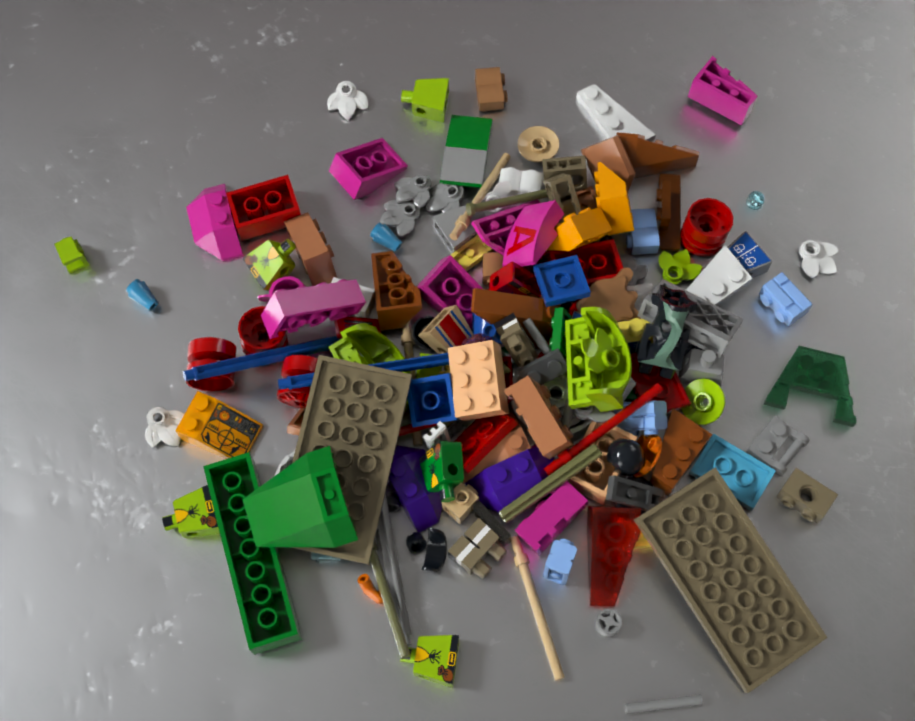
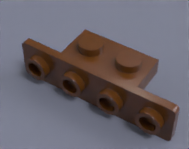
(669, 212)

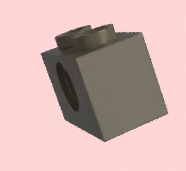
(820, 496)

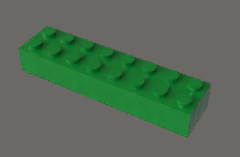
(254, 571)

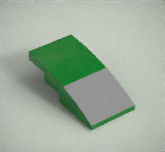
(466, 151)

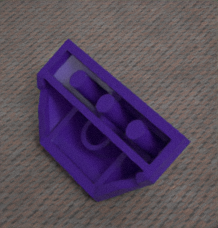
(510, 478)
(409, 486)

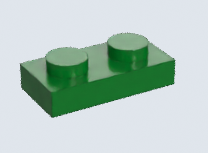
(559, 336)

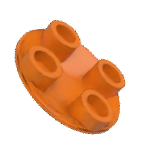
(652, 449)

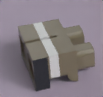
(516, 340)
(475, 547)

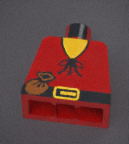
(515, 280)

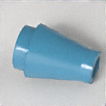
(384, 236)
(141, 293)

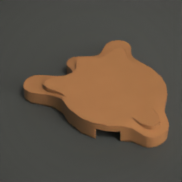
(613, 296)

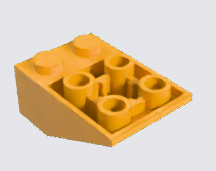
(613, 200)
(580, 229)

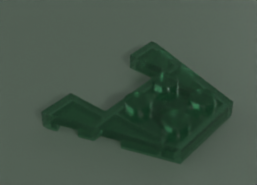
(819, 375)

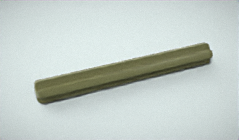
(550, 483)

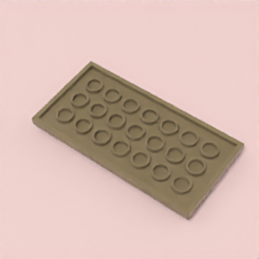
(360, 417)
(730, 580)

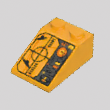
(218, 427)

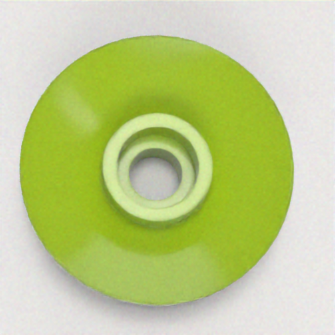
(697, 392)

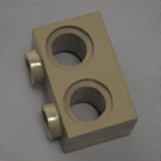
(568, 165)
(563, 191)

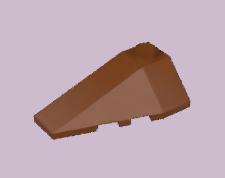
(654, 157)
(395, 293)
(497, 305)

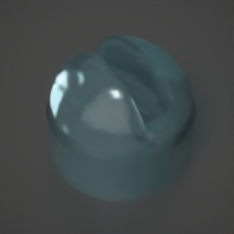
(755, 200)

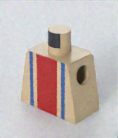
(446, 330)

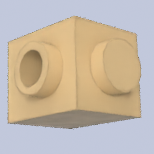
(463, 504)

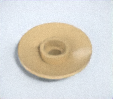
(538, 137)

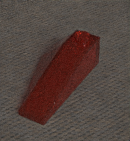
(610, 548)

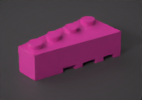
(311, 305)

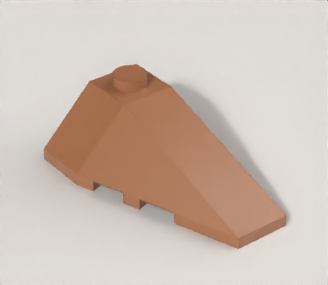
(510, 445)

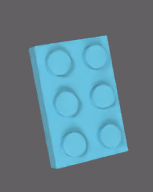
(740, 471)

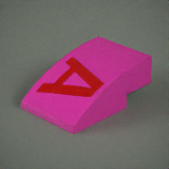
(532, 233)

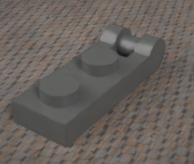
(633, 493)

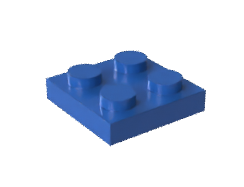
(561, 281)

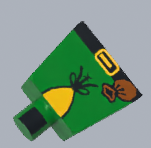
(443, 469)

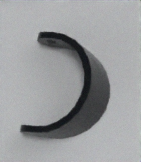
(436, 550)

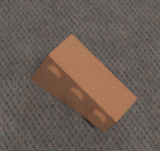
(311, 248)
(540, 416)

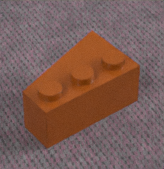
(680, 448)

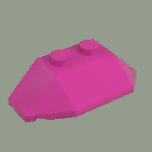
(214, 224)
(496, 227)

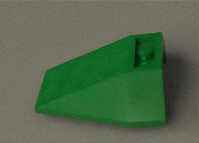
(302, 506)

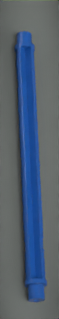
(258, 359)
(403, 365)

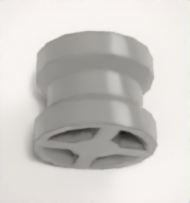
(610, 618)

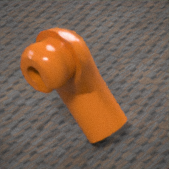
(369, 588)

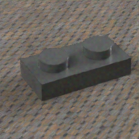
(545, 367)

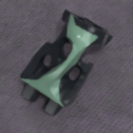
(672, 308)

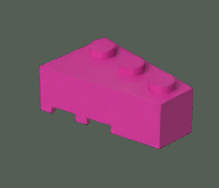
(722, 93)
(551, 517)

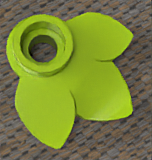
(678, 265)
(600, 352)

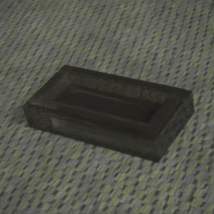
(482, 512)

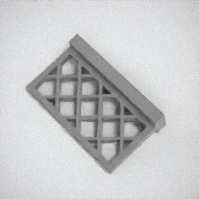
(701, 333)

